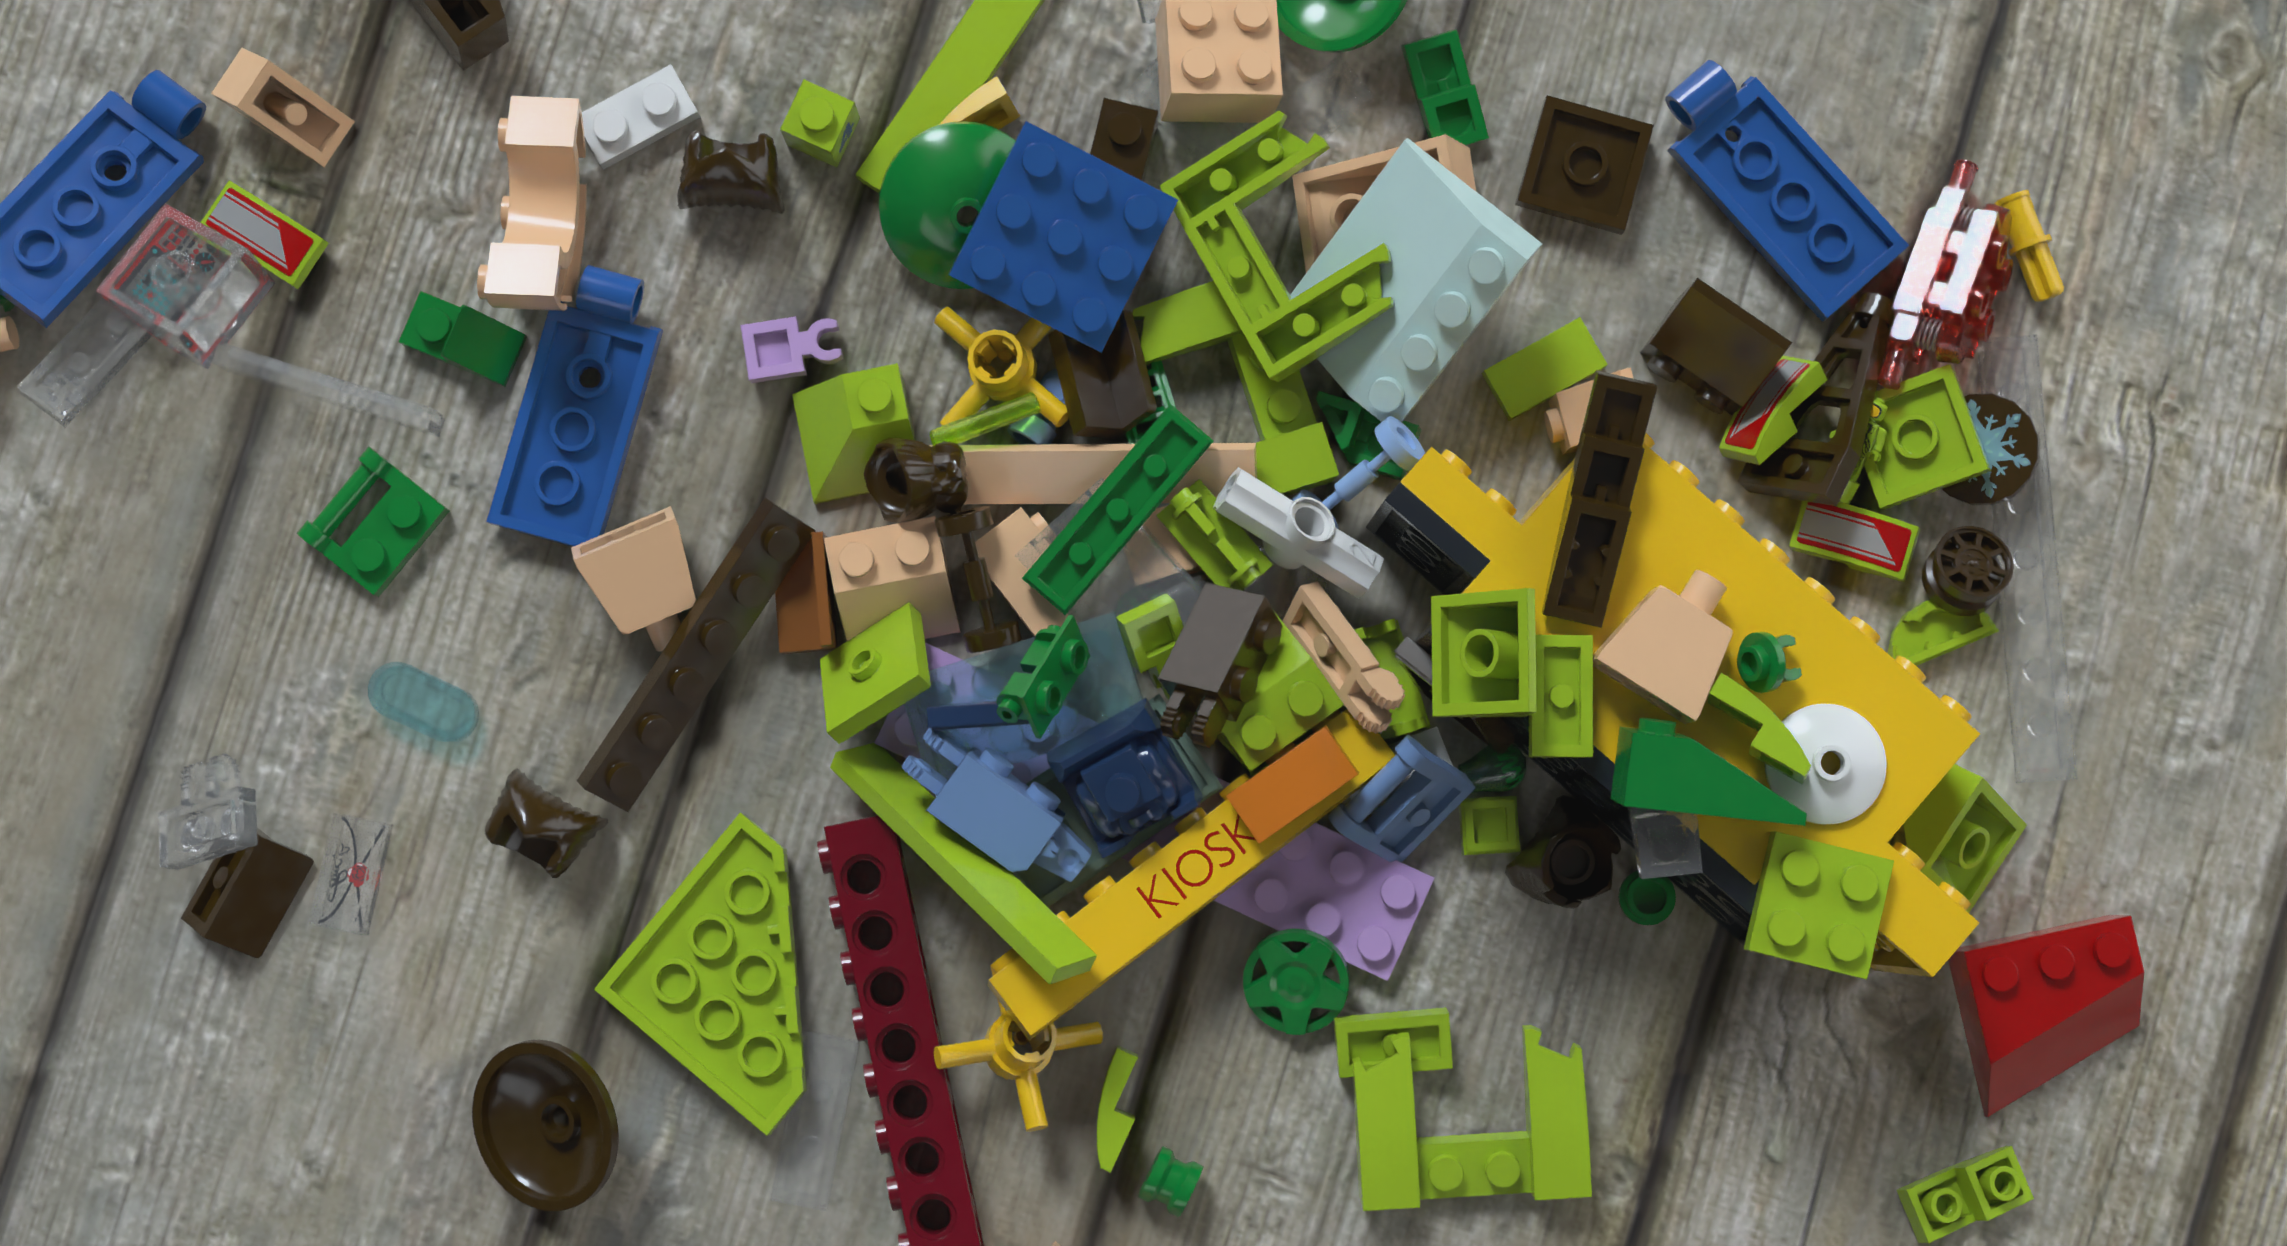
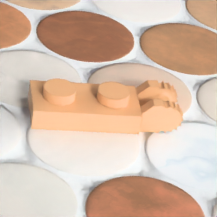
(1343, 658)

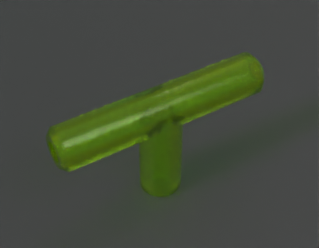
(987, 421)

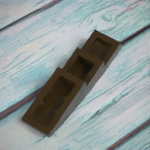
(1599, 499)

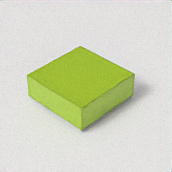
(1489, 825)

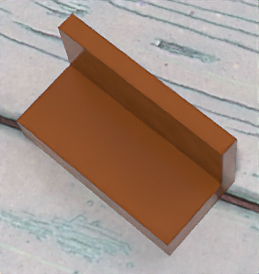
(807, 602)

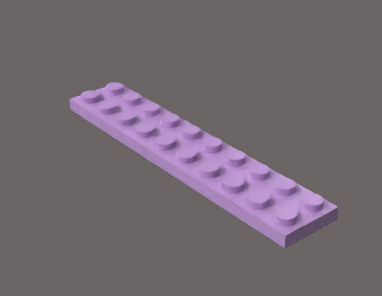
(1309, 884)

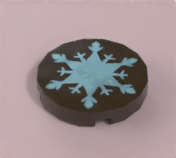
(2009, 446)

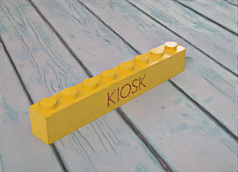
(1171, 887)

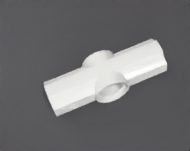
(1298, 533)

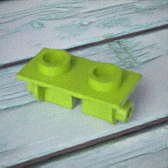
(1212, 539)

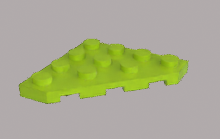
(721, 977)

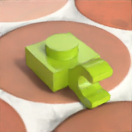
(1151, 635)

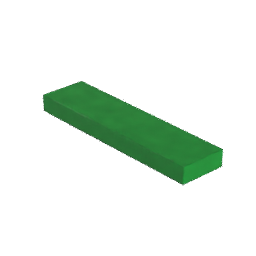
(1117, 509)

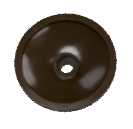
(545, 1125)

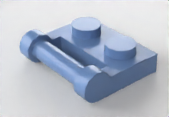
(1411, 811)

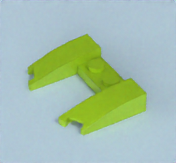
(1210, 206)
(1292, 444)
(1544, 1160)

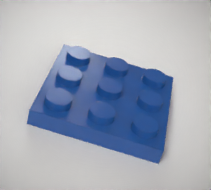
(1063, 236)

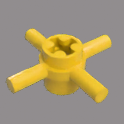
(1018, 378)
(1009, 1064)

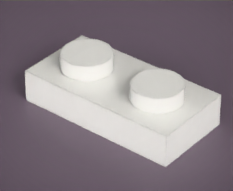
(638, 116)

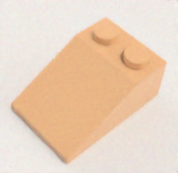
(1332, 191)

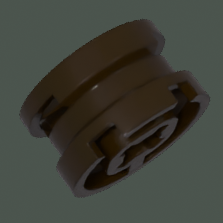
(1965, 572)

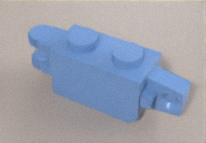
(998, 810)

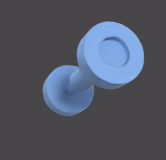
(1398, 445)

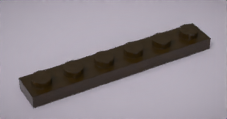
(696, 655)

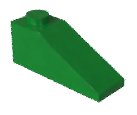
(1681, 775)

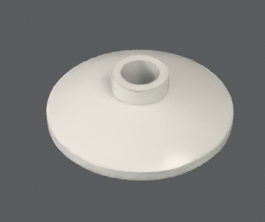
(1861, 771)

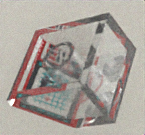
(186, 285)

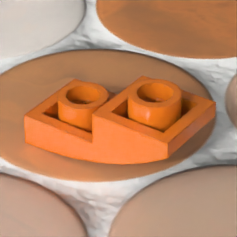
(1292, 784)

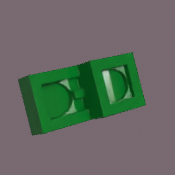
(1444, 88)

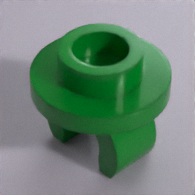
(1764, 663)

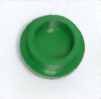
(1646, 900)

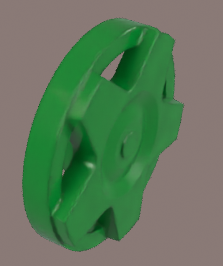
(1296, 981)

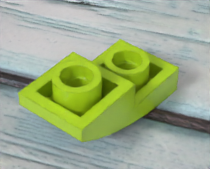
(1965, 1194)

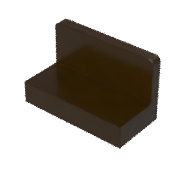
(1108, 389)
(247, 895)

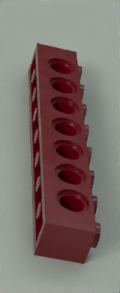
(916, 1013)

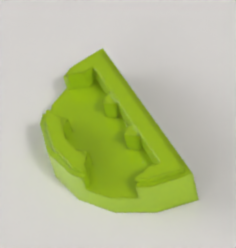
(1932, 632)

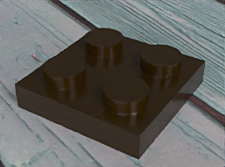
(1584, 165)

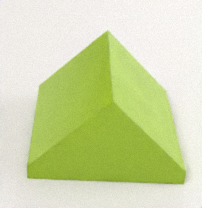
(1484, 654)

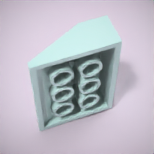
(1445, 275)

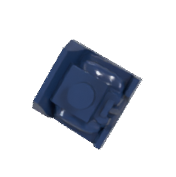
(1124, 776)

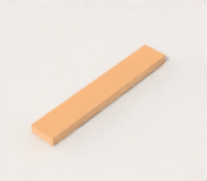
(1068, 470)

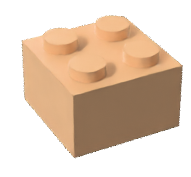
(1218, 60)

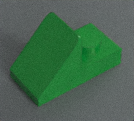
(463, 338)

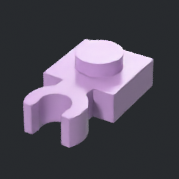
(778, 348)

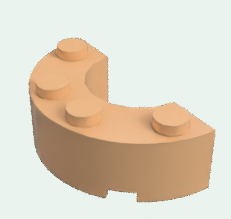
(544, 207)

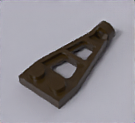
(1822, 469)

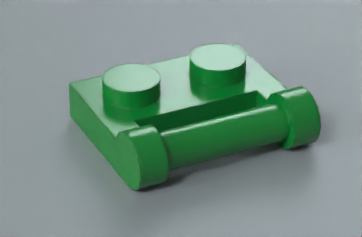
(386, 535)

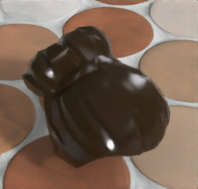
(916, 479)

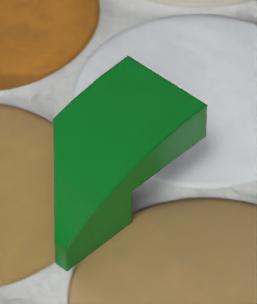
(1356, 432)

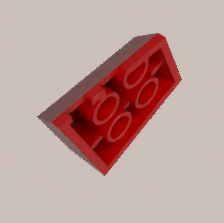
(2045, 1001)

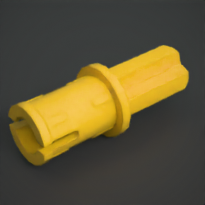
(2031, 247)

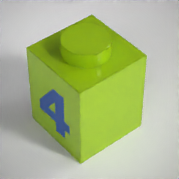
(820, 123)

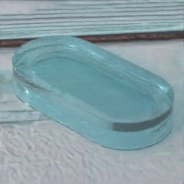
(423, 702)

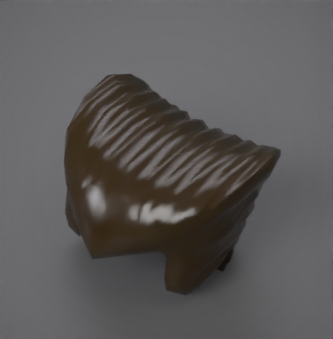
(730, 174)
(540, 824)
(1566, 857)

